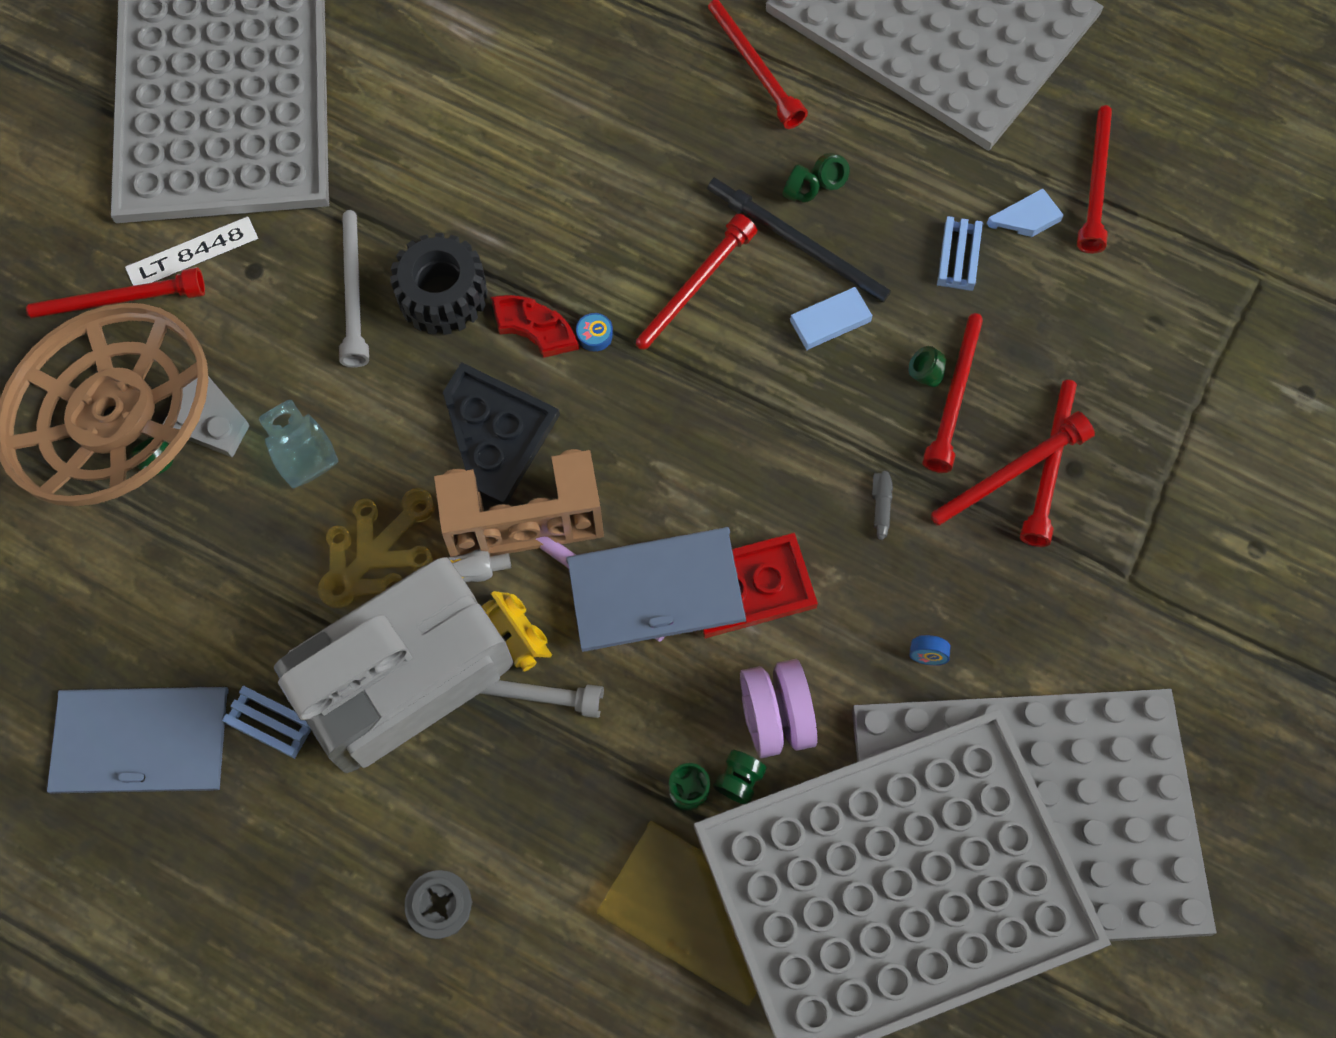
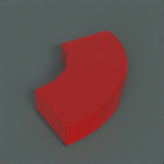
(536, 322)

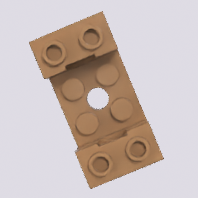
(514, 529)

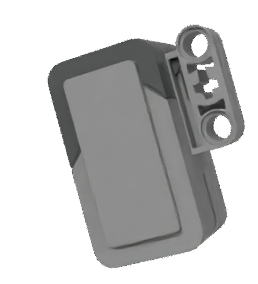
(393, 666)

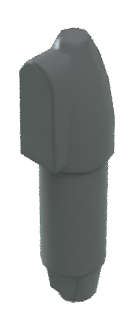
(883, 495)

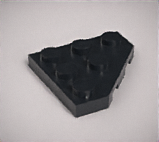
(496, 429)

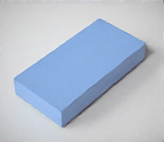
(831, 318)

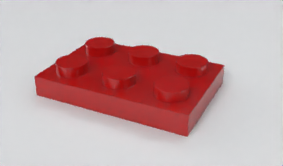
(770, 582)

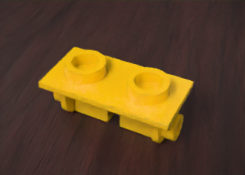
(526, 639)

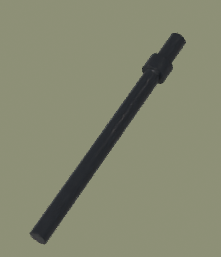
(741, 203)

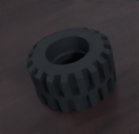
(439, 258)

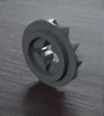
(418, 902)

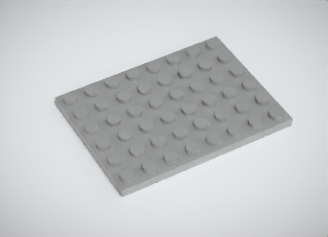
(952, 58)
(219, 108)
(1112, 787)
(899, 886)

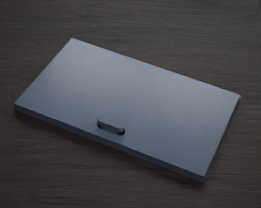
(654, 584)
(120, 735)

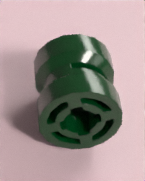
(740, 777)
(691, 779)

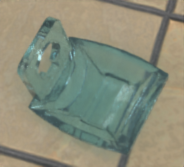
(299, 449)

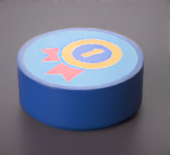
(594, 332)
(930, 650)

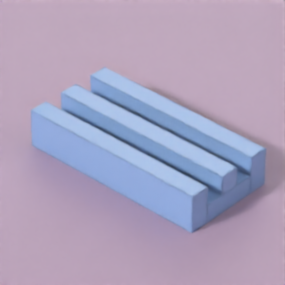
(963, 228)
(240, 706)

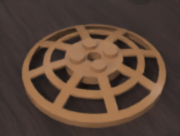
(87, 404)

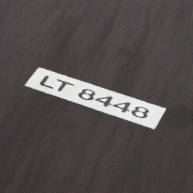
(192, 252)

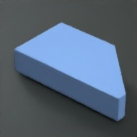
(1028, 215)

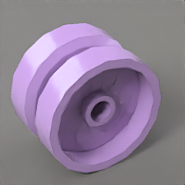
(783, 706)

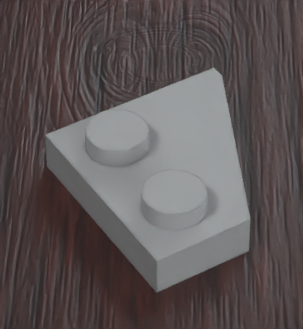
(220, 423)

